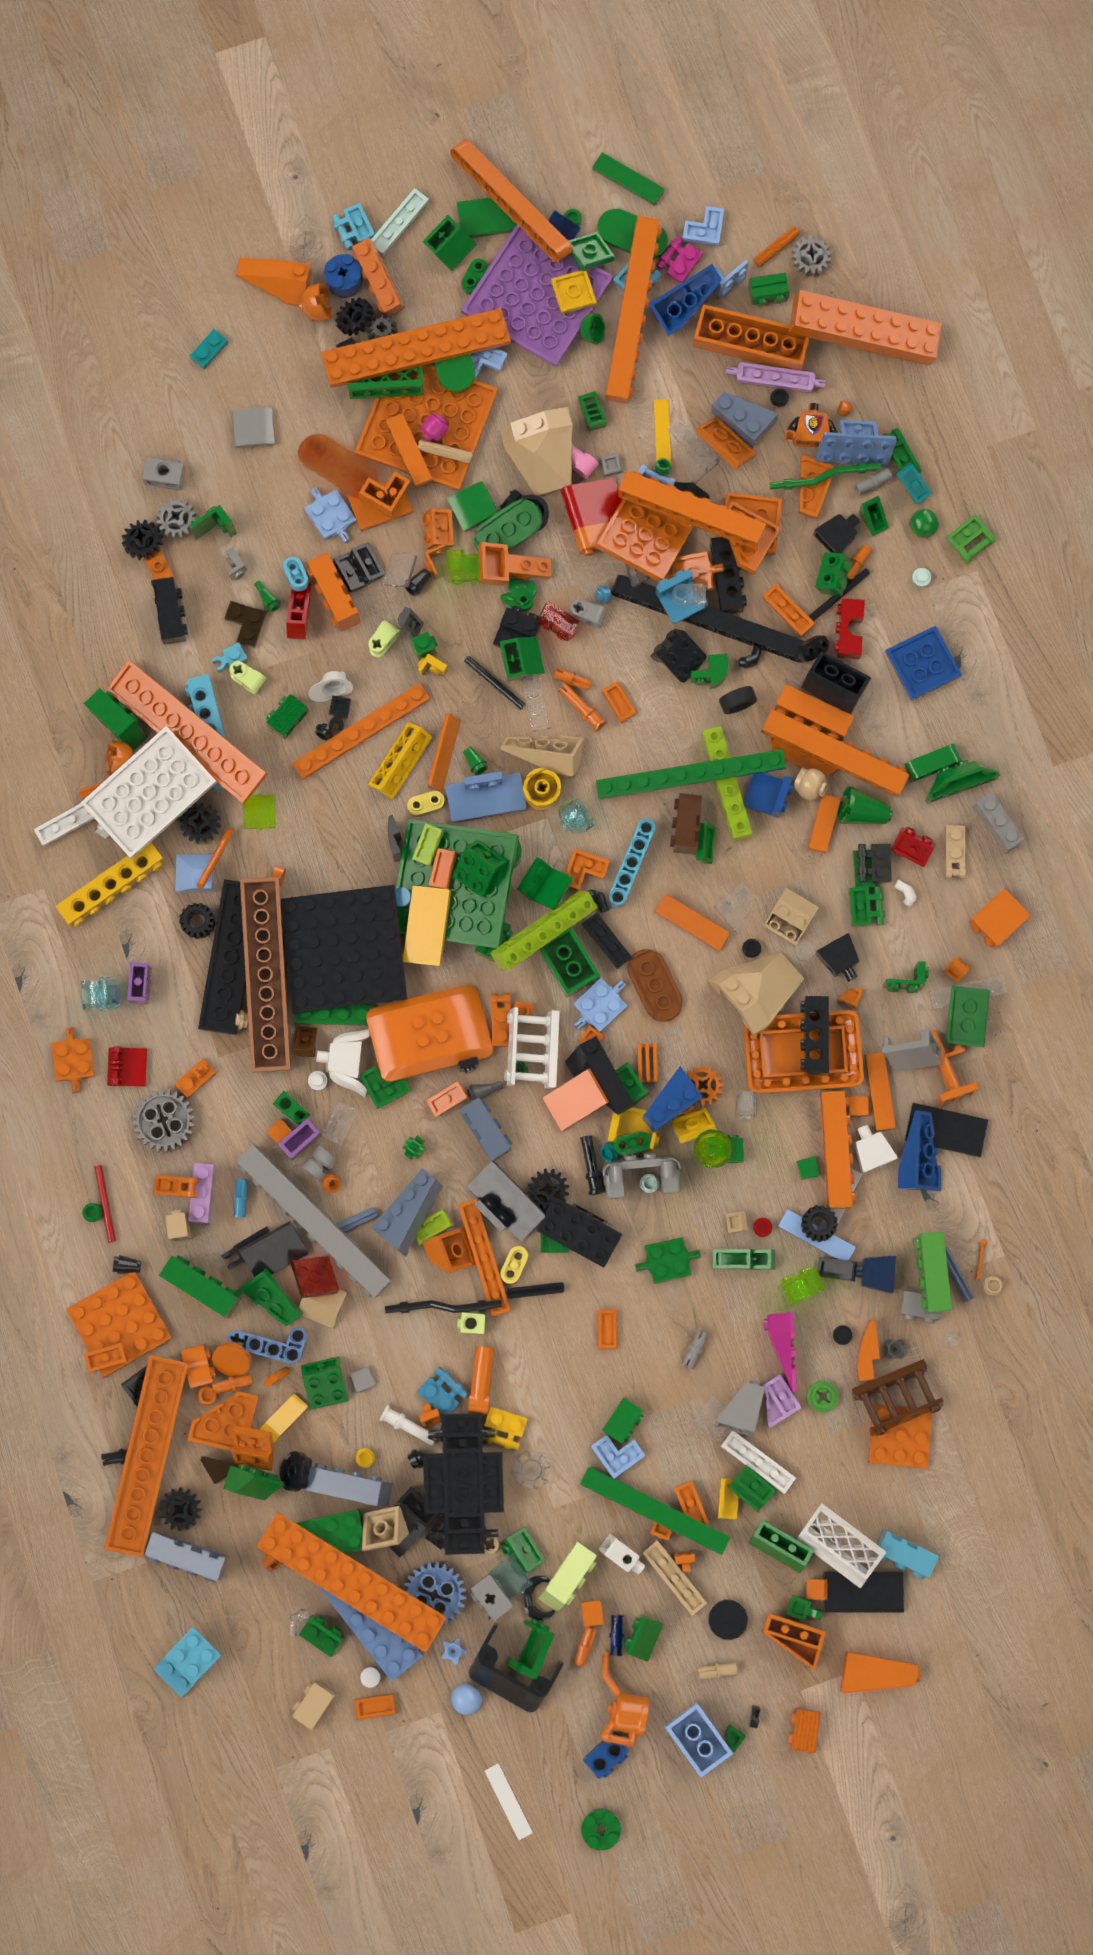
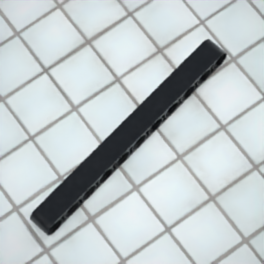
(715, 621)

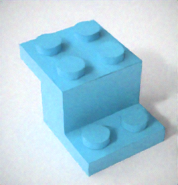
(187, 1662)

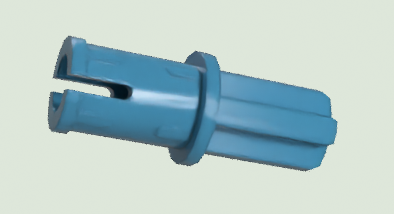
(240, 1198)

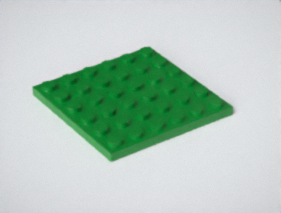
(470, 917)

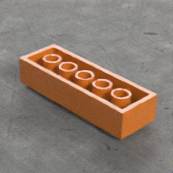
(749, 338)

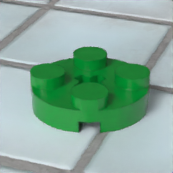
(593, 1838)

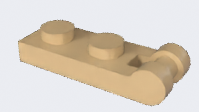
(955, 851)

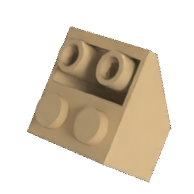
(791, 916)

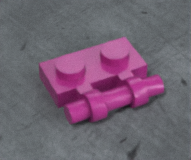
(683, 264)

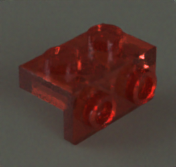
(557, 621)

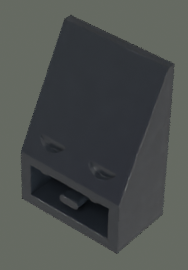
(413, 1511)

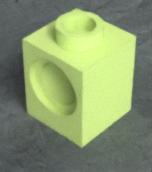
(480, 1327)

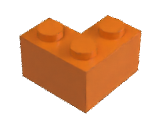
(385, 498)

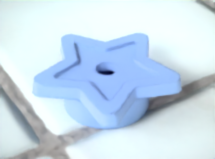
(453, 1656)

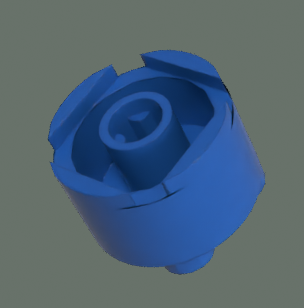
(342, 266)

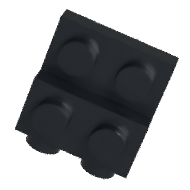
(516, 625)

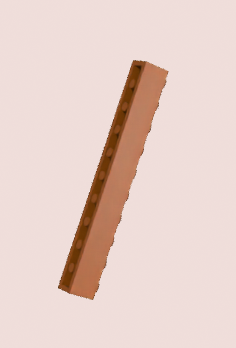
(632, 309)

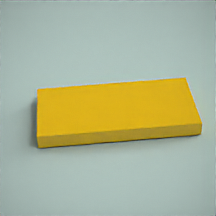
(426, 925)

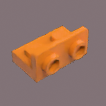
(438, 528)

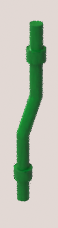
(789, 484)

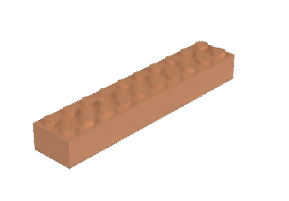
(265, 974)

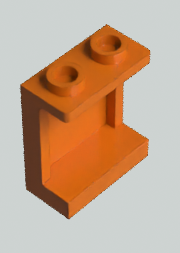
(999, 919)

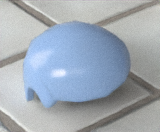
(466, 1699)

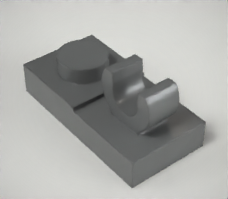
(410, 622)

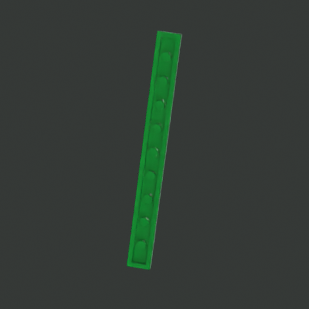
(691, 774)

